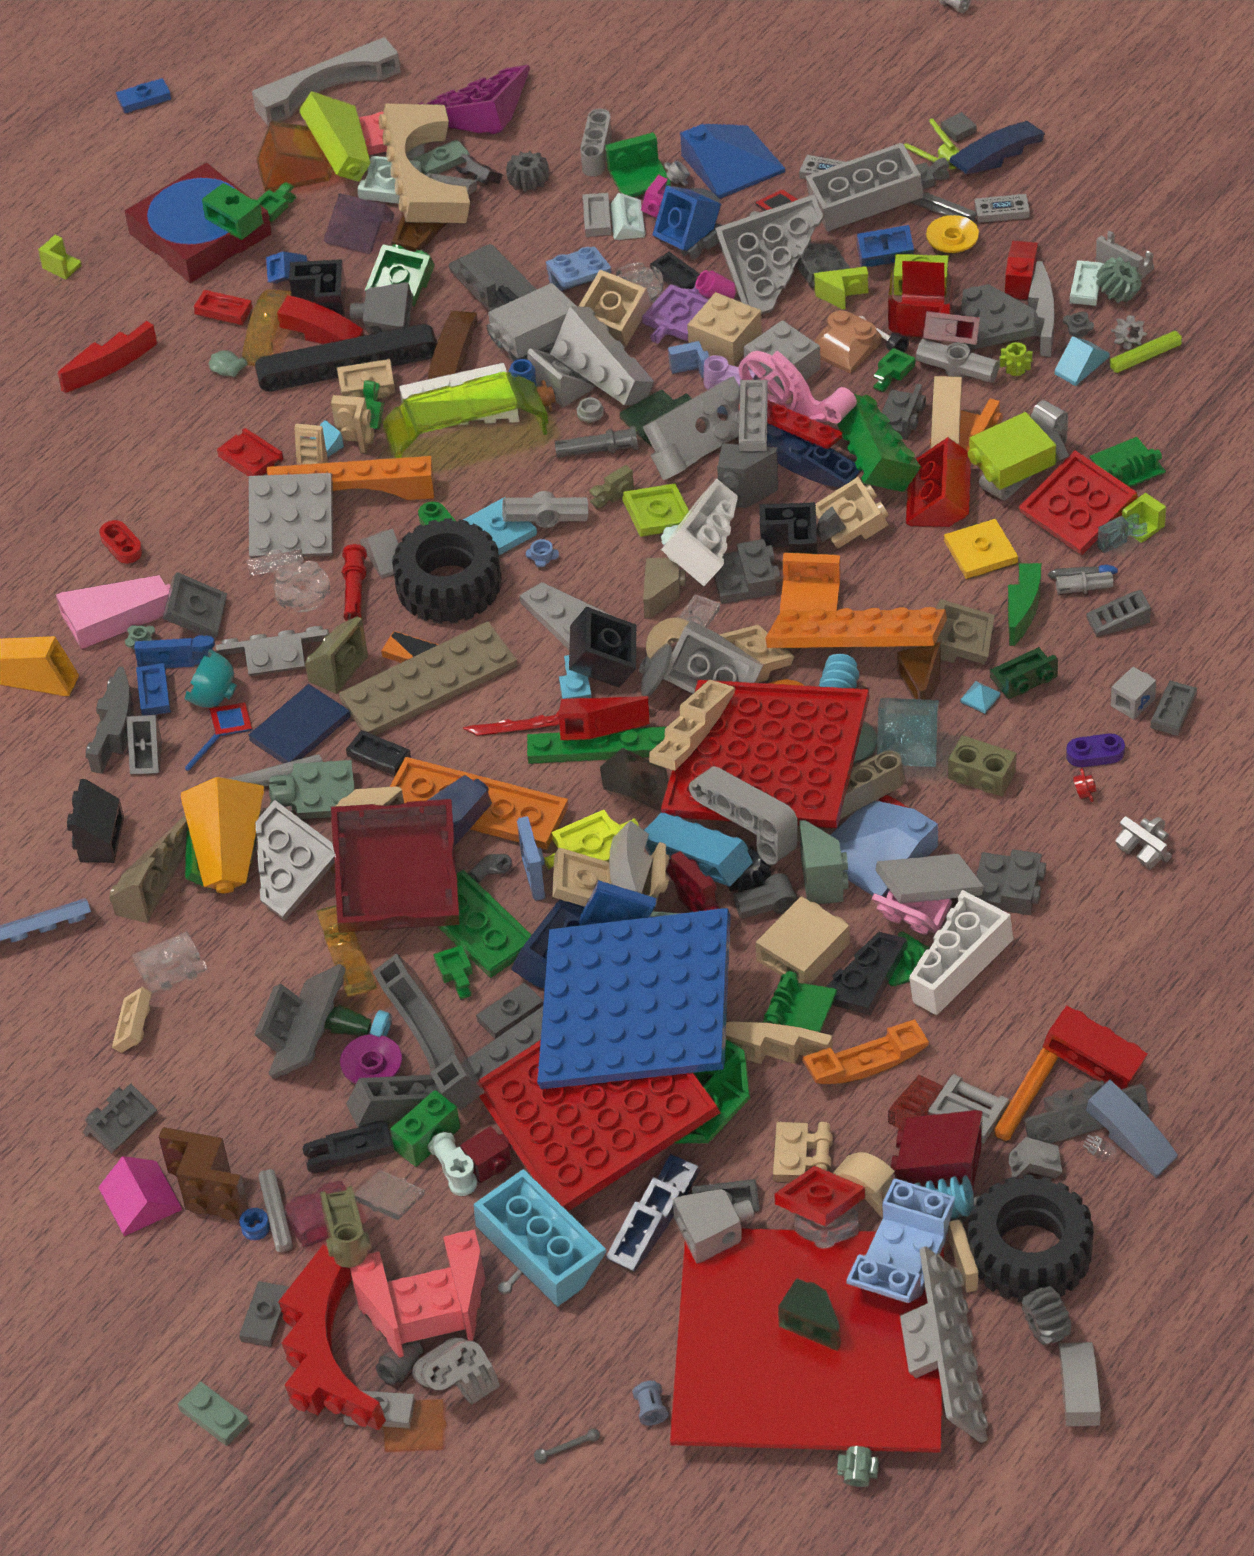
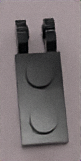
(348, 1147)

